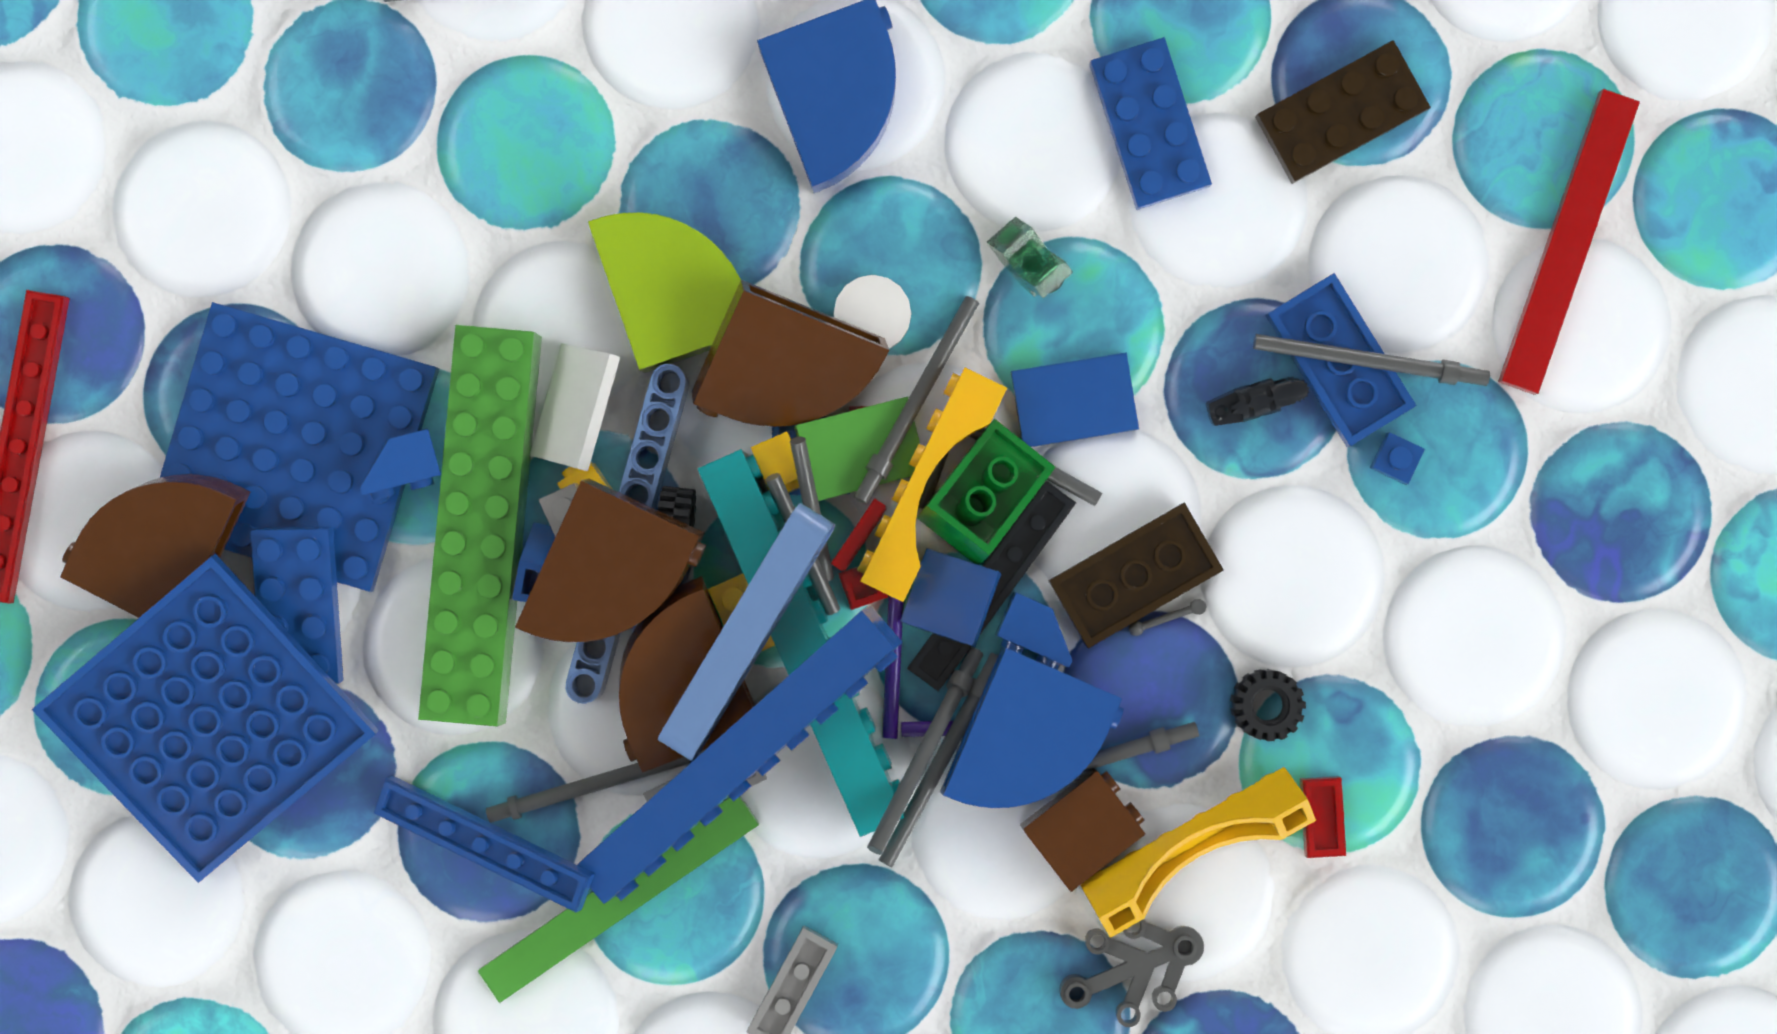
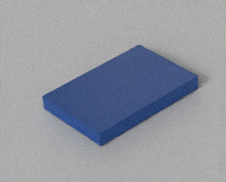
(1074, 400)

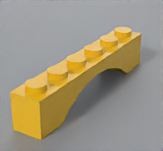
(968, 410)
(1264, 810)

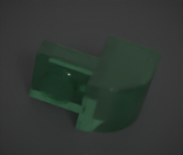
(1028, 258)

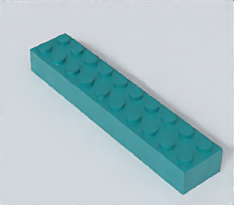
(846, 736)

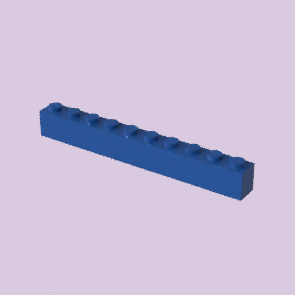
(741, 752)

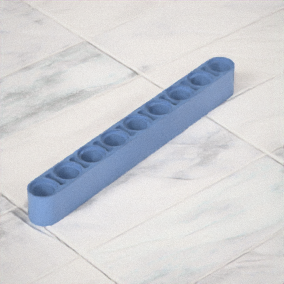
(633, 476)

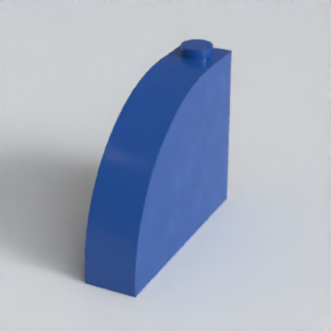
(834, 87)
(1028, 734)

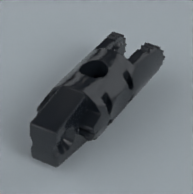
(1255, 400)

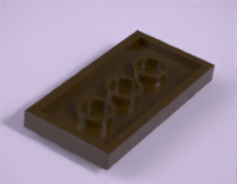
(1342, 112)
(1135, 575)

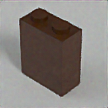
(1084, 828)

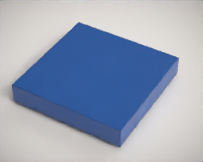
(950, 597)

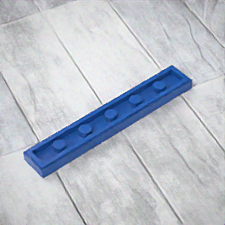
(484, 843)

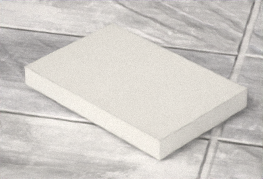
(575, 406)

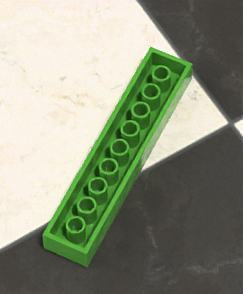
(480, 525)

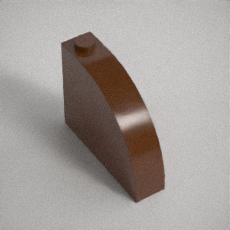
(783, 362)
(153, 539)
(608, 567)
(659, 667)

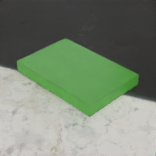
(845, 443)

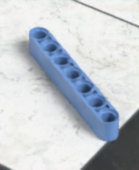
(746, 631)

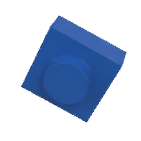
(1397, 458)

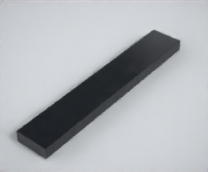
(1012, 559)

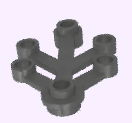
(1137, 965)

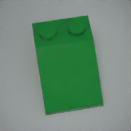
(986, 492)

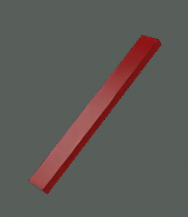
(1569, 241)
(25, 425)

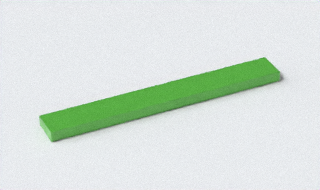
(573, 930)

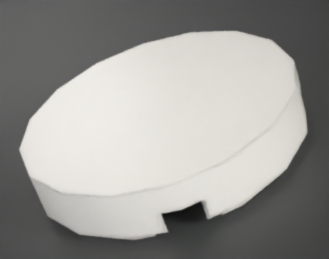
(875, 306)

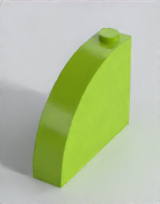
(666, 284)

